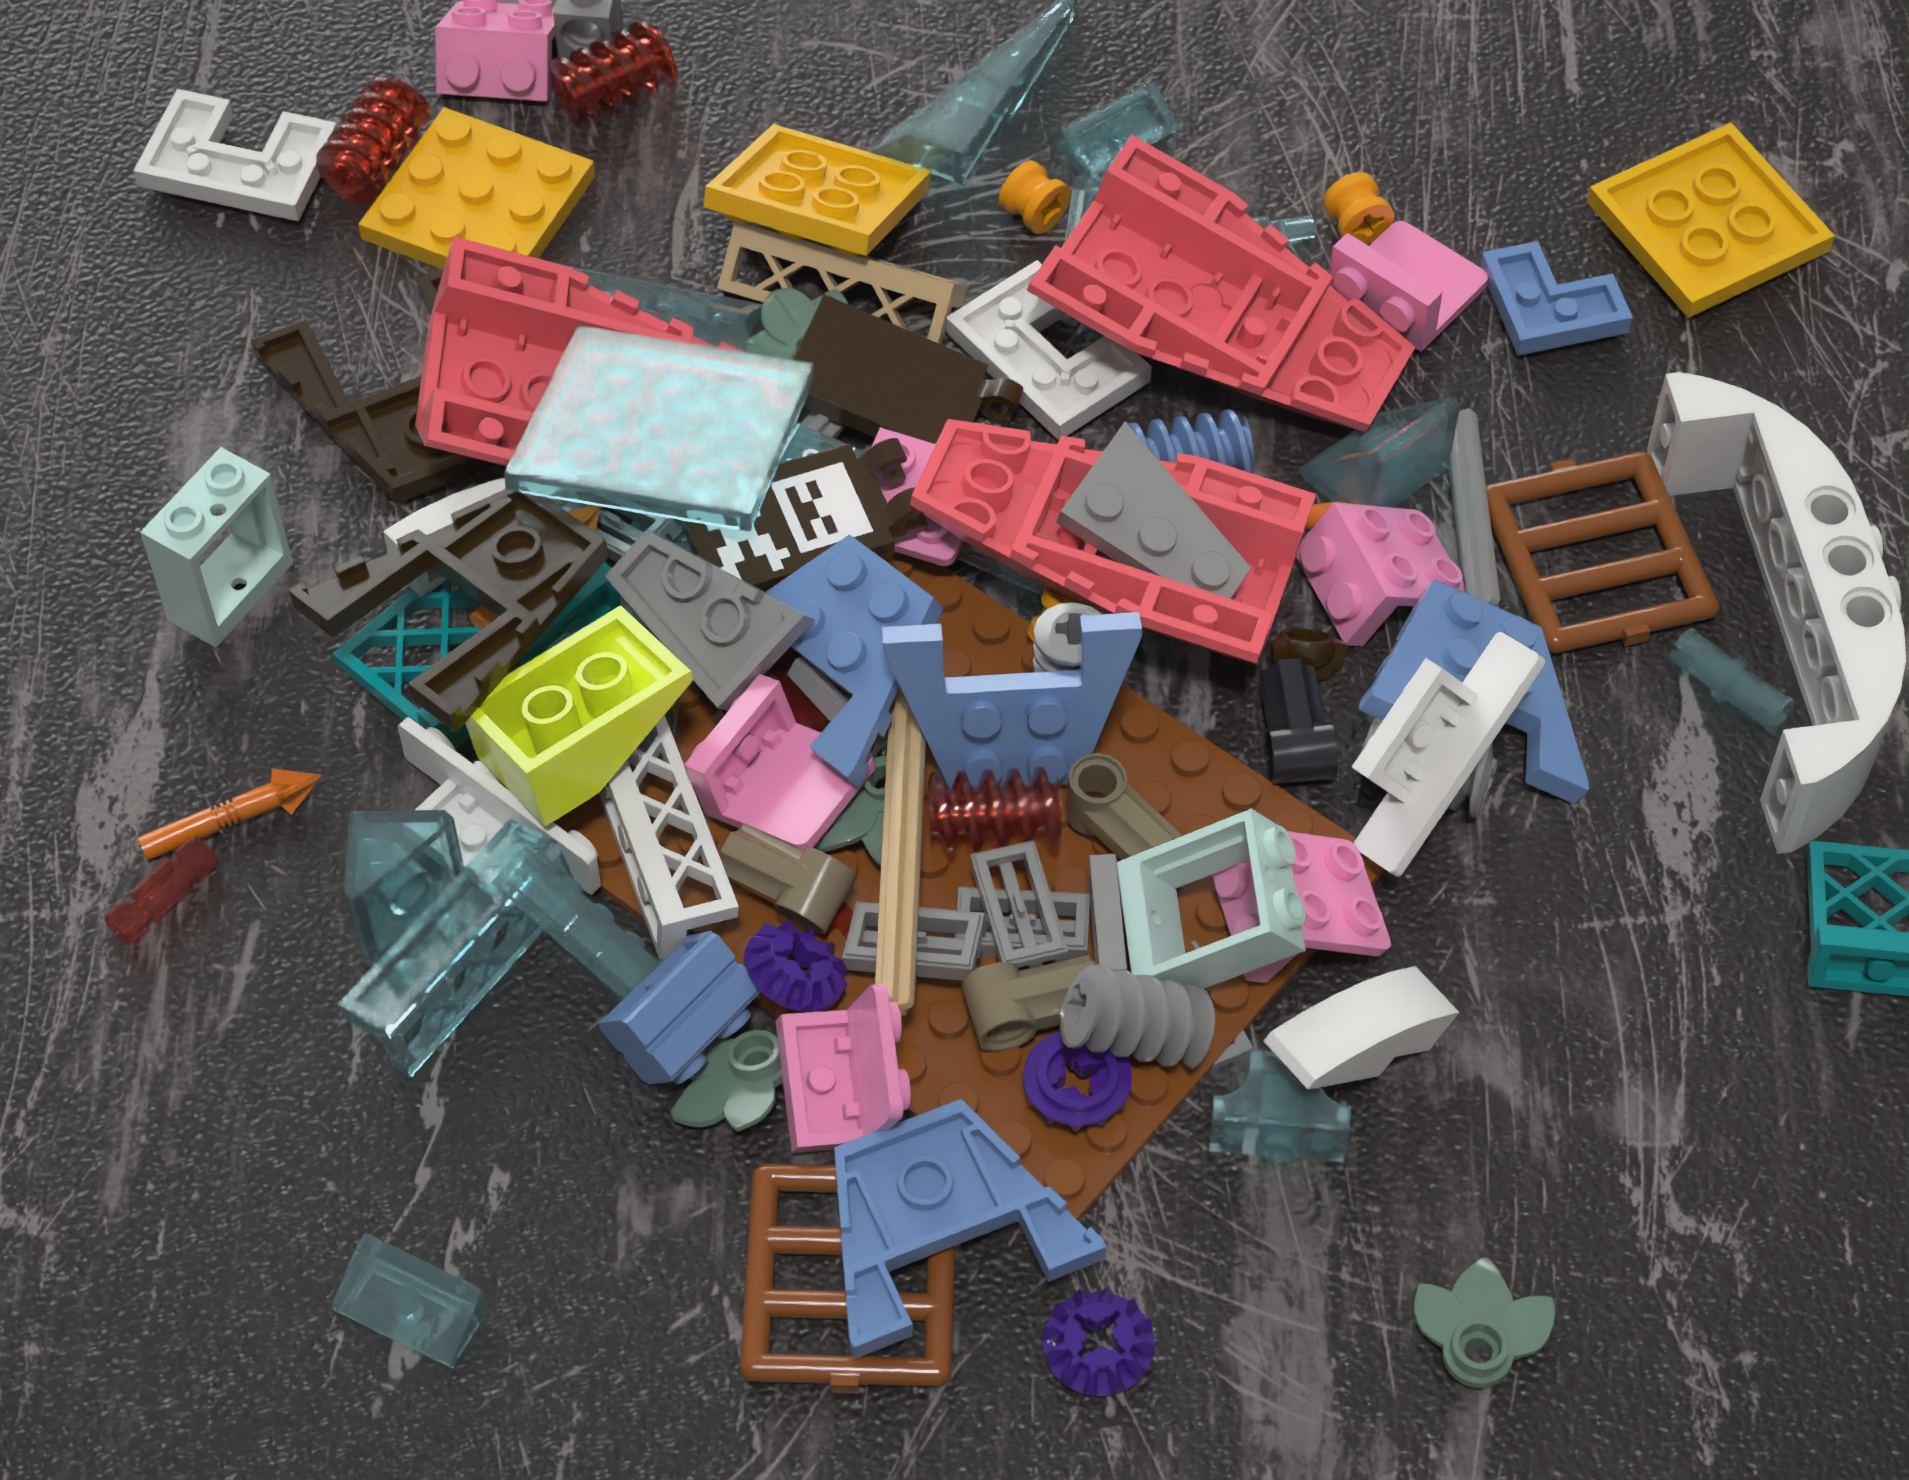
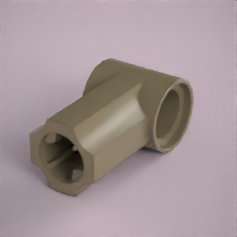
(1122, 817)
(800, 883)
(1014, 1004)

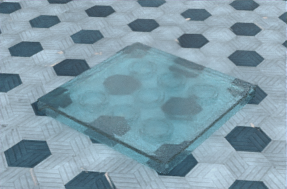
(661, 428)

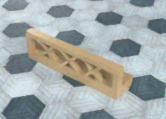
(858, 268)

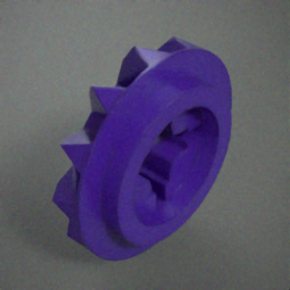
(782, 978)
(1046, 1075)
(1103, 1370)

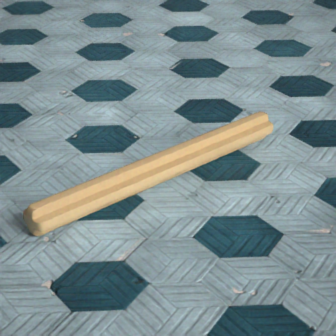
(901, 855)

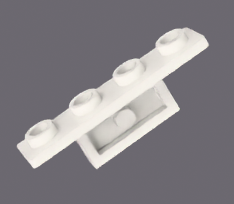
(1435, 743)
(482, 802)

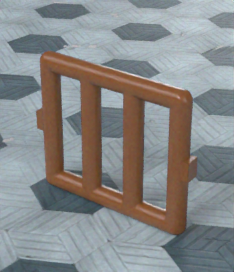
(1657, 510)
(764, 1302)

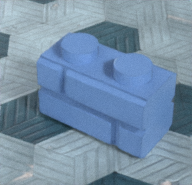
(681, 1010)

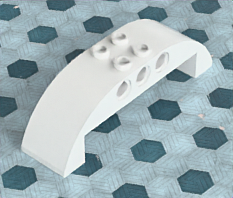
(1821, 578)

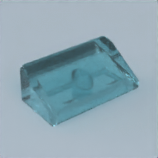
(1098, 137)
(410, 1300)

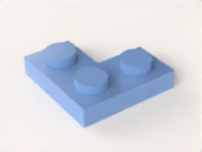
(1546, 314)

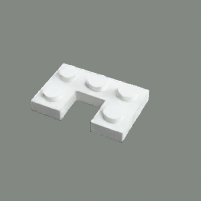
(192, 163)
(1059, 392)

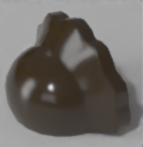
(1312, 648)

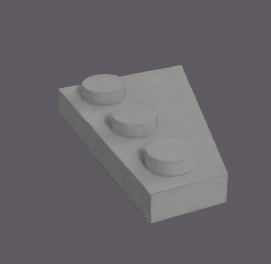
(1149, 522)
(706, 615)

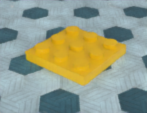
(478, 187)
(817, 190)
(1710, 219)

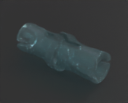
(1731, 680)

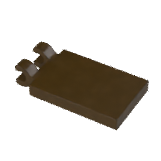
(893, 378)

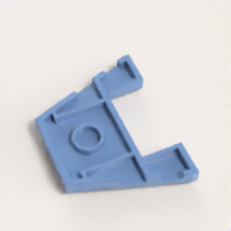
(851, 599)
(1453, 633)
(1016, 716)
(931, 1189)

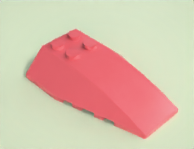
(1201, 286)
(499, 339)
(1008, 492)

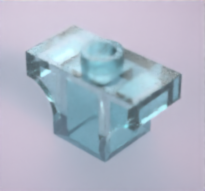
(1278, 1117)

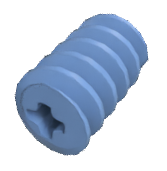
(1225, 443)

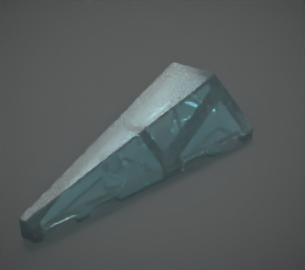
(960, 120)

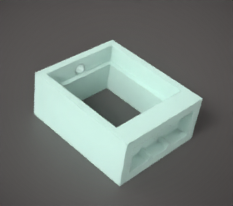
(253, 554)
(1152, 907)

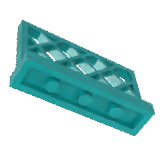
(588, 605)
(1854, 957)

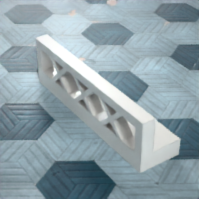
(648, 861)

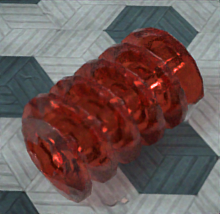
(612, 67)
(372, 138)
(994, 809)

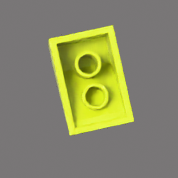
(576, 713)

